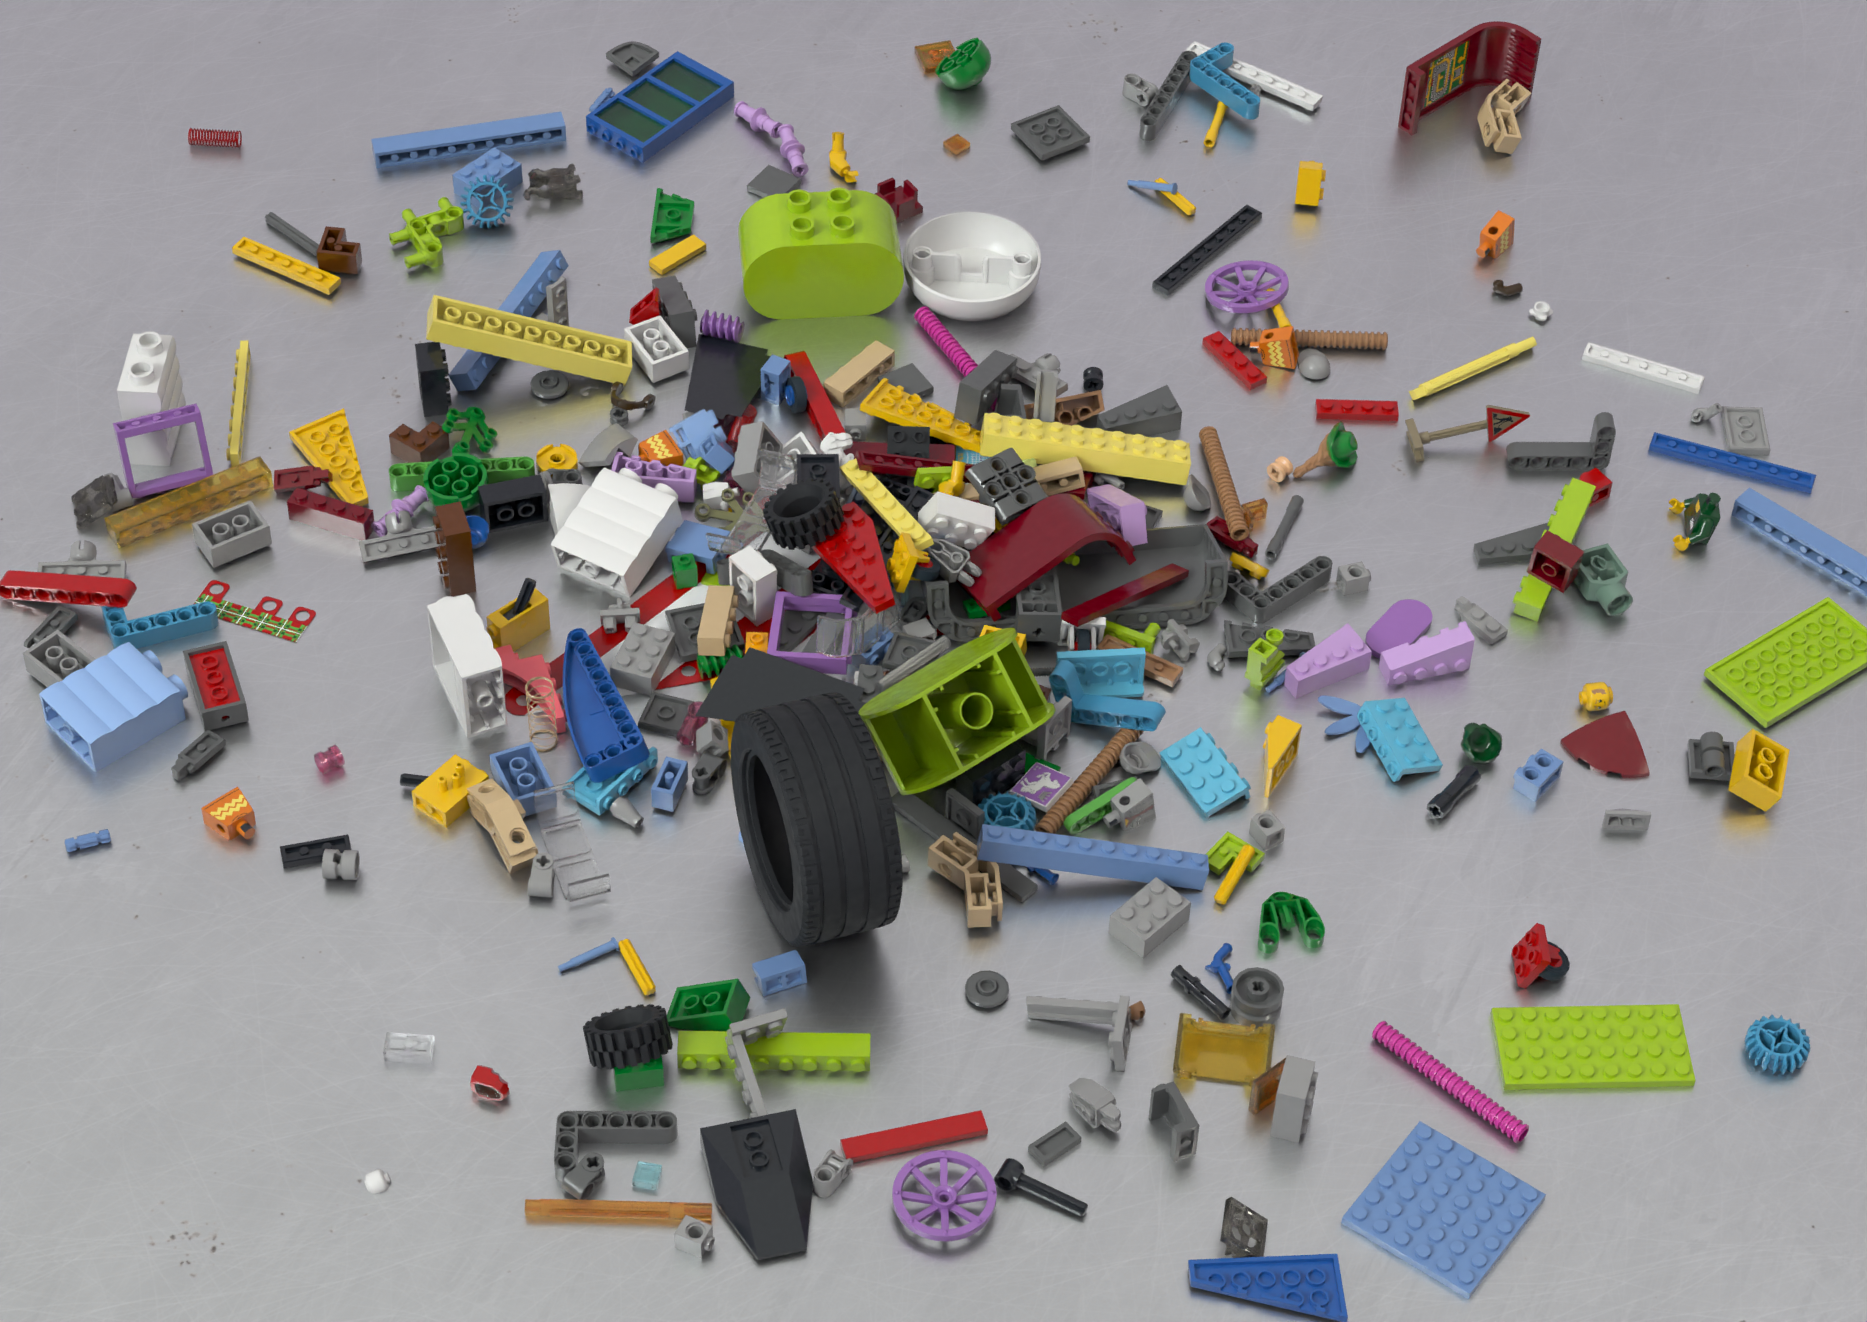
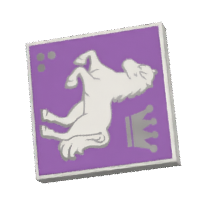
(1042, 786)

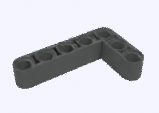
(1567, 454)
(790, 574)
(1278, 597)
(608, 1127)

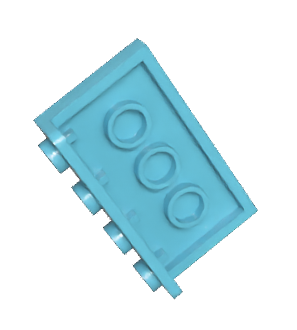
(1109, 671)
(1398, 737)
(1205, 772)
(601, 795)

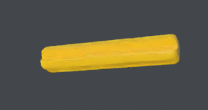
(1179, 200)
(1234, 874)
(637, 967)

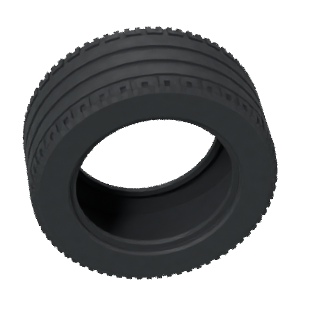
(816, 819)

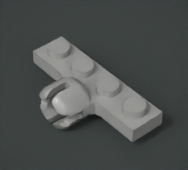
(1028, 371)
(400, 539)
(84, 563)

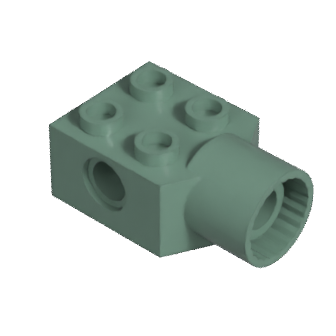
(1604, 579)

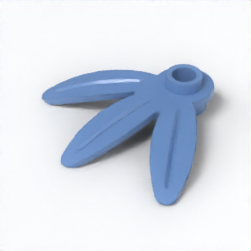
(1346, 724)

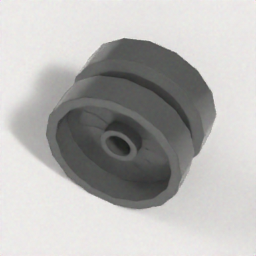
(1256, 997)

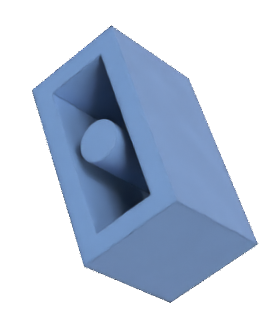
(717, 453)
(669, 784)

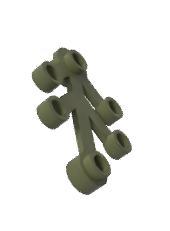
(723, 515)

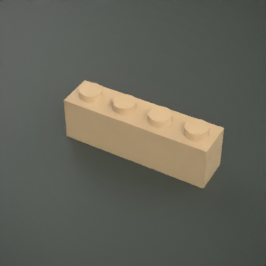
(859, 373)
(717, 620)

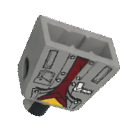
(1131, 807)

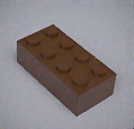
(454, 549)

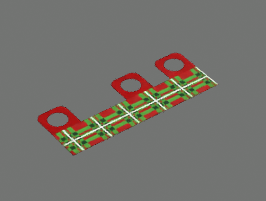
(257, 618)

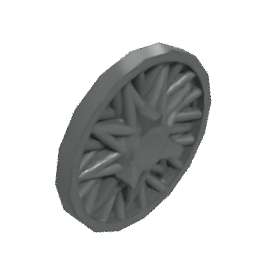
(549, 384)
(987, 989)

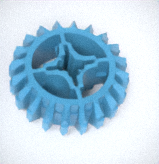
(478, 217)
(1006, 809)
(1777, 1044)

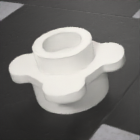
(1541, 310)

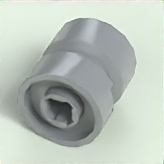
(340, 864)

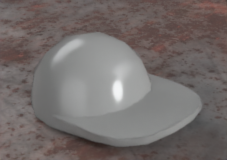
(1313, 364)
(1196, 495)
(1139, 758)

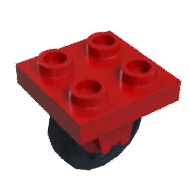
(1537, 956)

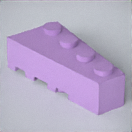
(679, 478)
(1121, 511)
(1429, 657)
(1328, 662)

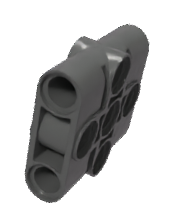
(1006, 485)

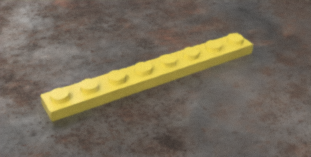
(239, 398)
(885, 504)

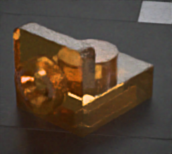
(1254, 511)

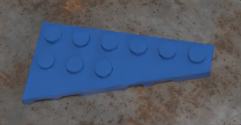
(1290, 1282)

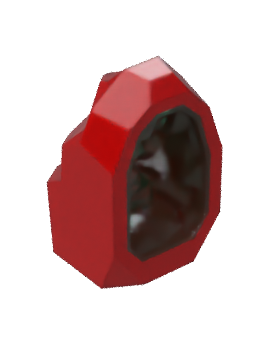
(488, 1084)

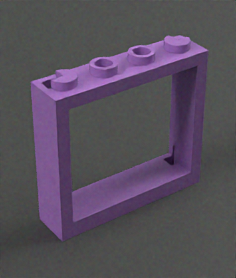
(157, 422)
(816, 603)

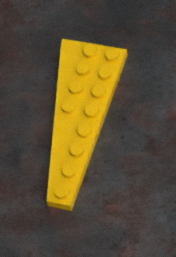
(909, 410)

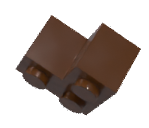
(337, 254)
(419, 446)

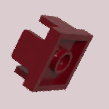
(901, 199)

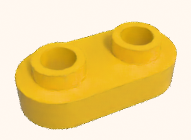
(1256, 570)

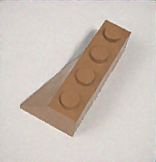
(1073, 408)

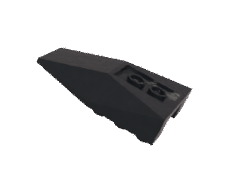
(762, 1181)

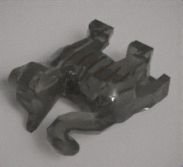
(559, 182)

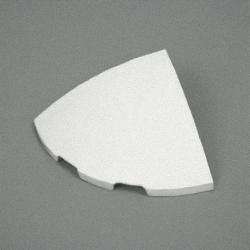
(562, 501)

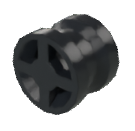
(1093, 379)

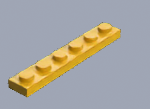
(286, 265)

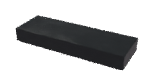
(312, 851)

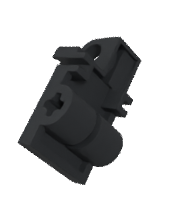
(908, 441)

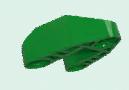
(1285, 906)

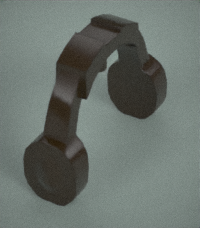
(616, 389)

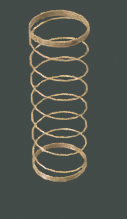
(541, 730)

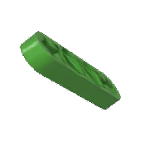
(1094, 810)

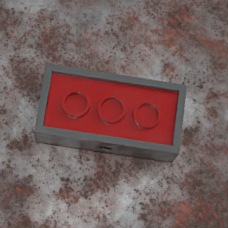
(215, 686)

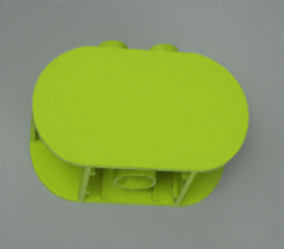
(820, 254)
(956, 712)

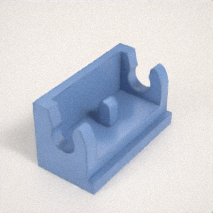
(779, 973)

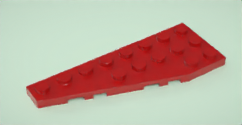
(858, 558)

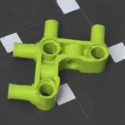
(425, 230)

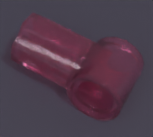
(691, 724)

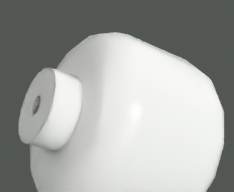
(377, 1181)

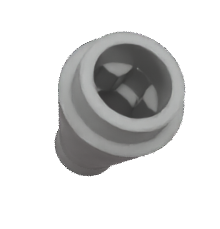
(626, 812)

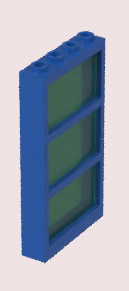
(660, 106)

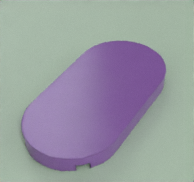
(1400, 624)

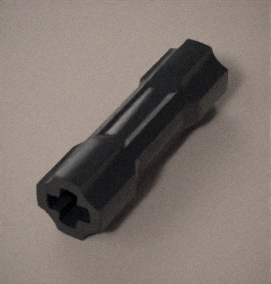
(1444, 801)

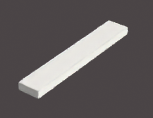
(1643, 368)

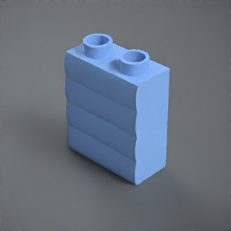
(114, 705)

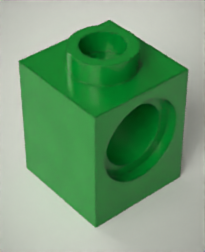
(684, 571)

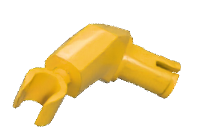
(838, 157)
(954, 485)

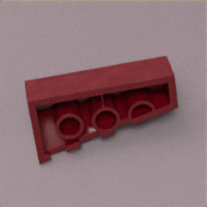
(330, 514)

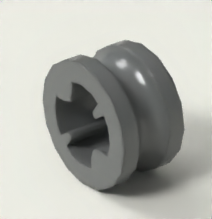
(617, 411)

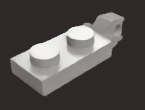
(1480, 621)

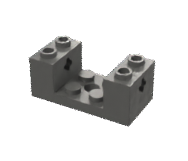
(1040, 609)

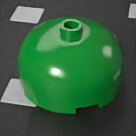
(965, 65)
(450, 486)

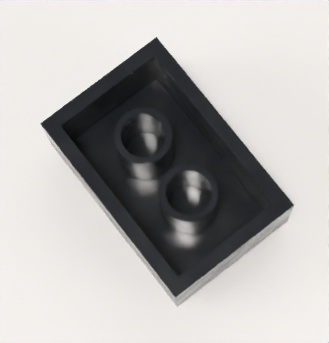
(432, 379)
(513, 503)
(993, 774)

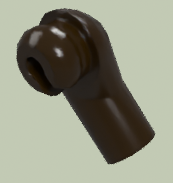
(1499, 288)

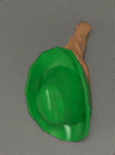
(1336, 449)

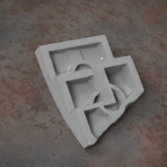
(605, 446)

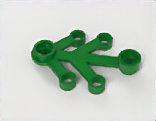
(474, 417)

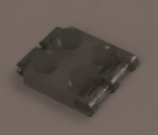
(94, 500)

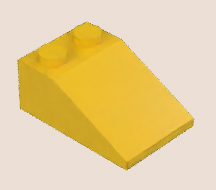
(1280, 750)

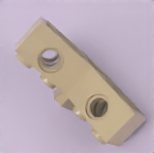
(1501, 119)
(504, 822)
(967, 877)

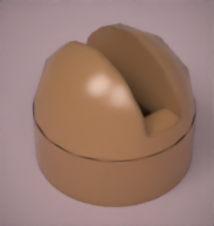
(1137, 1011)

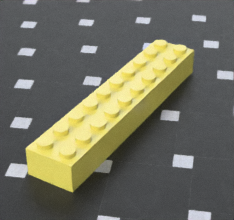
(528, 340)
(1094, 448)

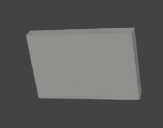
(1745, 430)

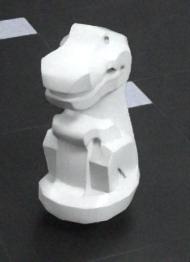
(837, 444)

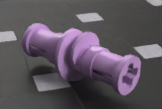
(758, 119)
(792, 150)
(409, 503)

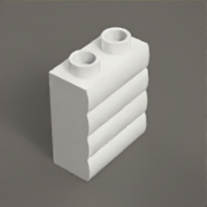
(150, 386)
(617, 530)
(467, 664)

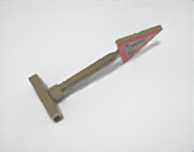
(1497, 422)

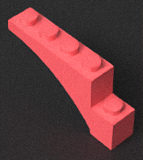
(519, 671)

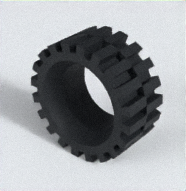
(803, 513)
(627, 1036)

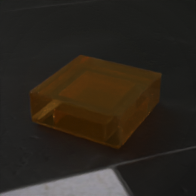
(956, 144)

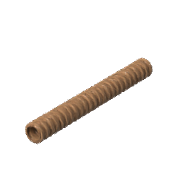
(1319, 338)
(1224, 484)
(1089, 777)

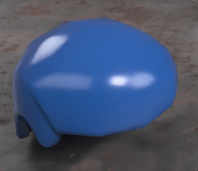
(479, 530)

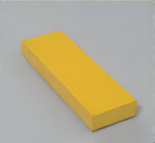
(677, 254)

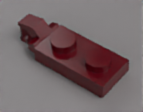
(300, 477)
(1221, 532)

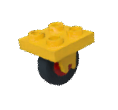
(910, 564)

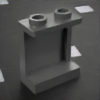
(1169, 1103)

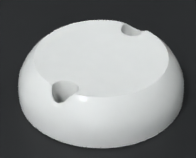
(971, 265)

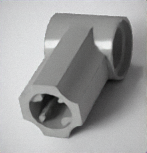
(123, 494)

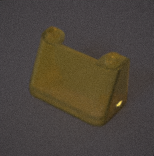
(1222, 1050)

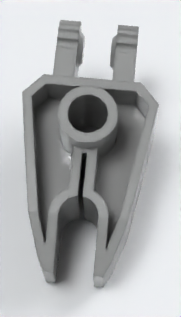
(953, 562)
(1095, 1104)

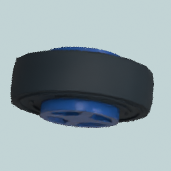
(796, 394)

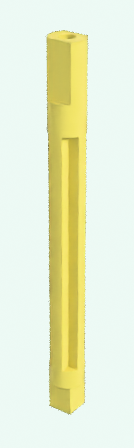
(1471, 368)

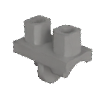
(618, 614)
(1177, 639)

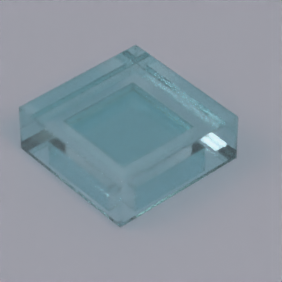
(647, 1175)

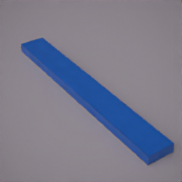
(1732, 462)

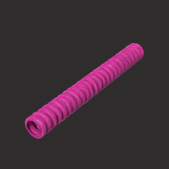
(946, 342)
(1449, 1081)

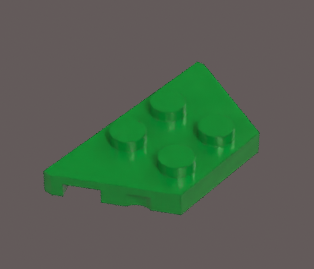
(671, 217)

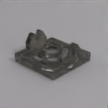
(1236, 1215)

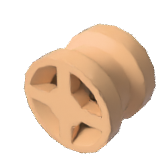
(1280, 469)

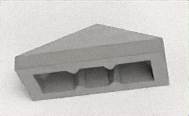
(1626, 819)

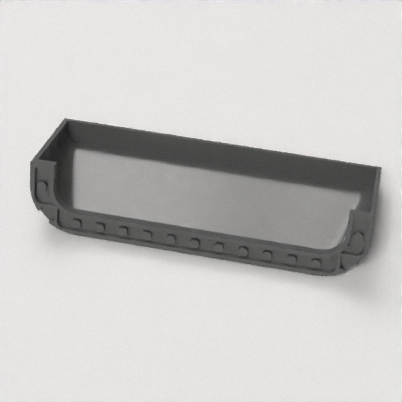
(1104, 570)

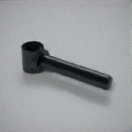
(1012, 1176)

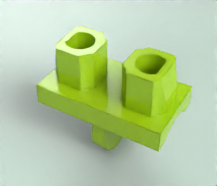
(704, 473)

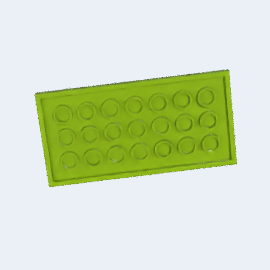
(1793, 662)
(1592, 1047)

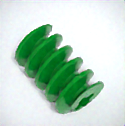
(715, 663)

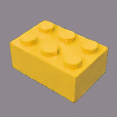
(1759, 770)

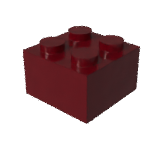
(1555, 561)

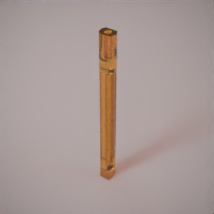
(618, 1209)

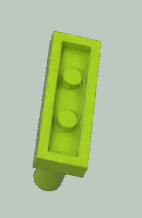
(1135, 638)

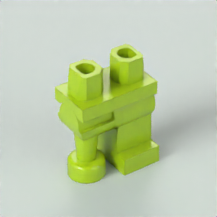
(1265, 659)

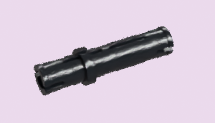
(1199, 991)

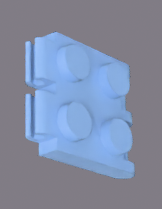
(694, 431)

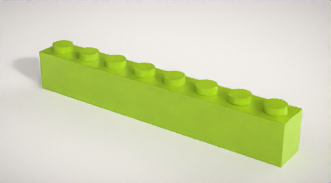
(1565, 524)
(781, 1052)

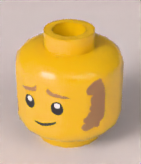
(1596, 696)

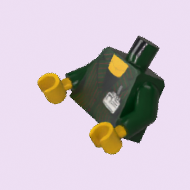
(1700, 516)

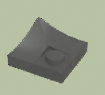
(632, 56)

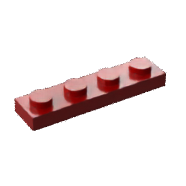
(1234, 360)
(1356, 410)

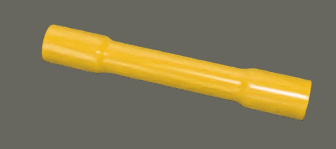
(1212, 133)
(1280, 315)

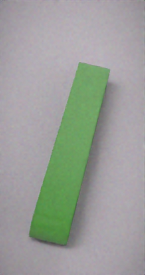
(409, 475)

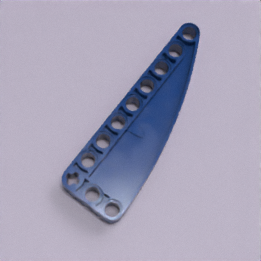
(596, 713)

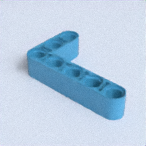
(1208, 74)
(159, 626)
(1103, 709)

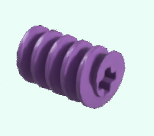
(721, 326)

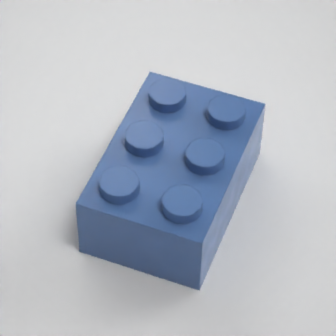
(490, 164)
(520, 773)

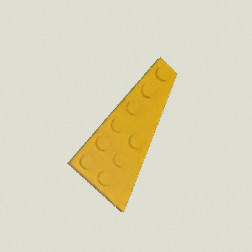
(331, 447)

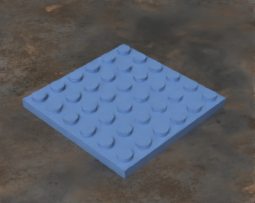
(1443, 1209)

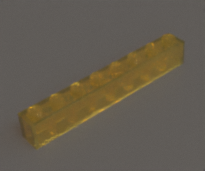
(188, 502)

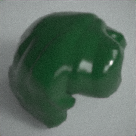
(1481, 743)

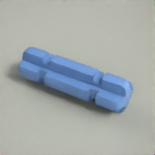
(605, 96)
(87, 840)

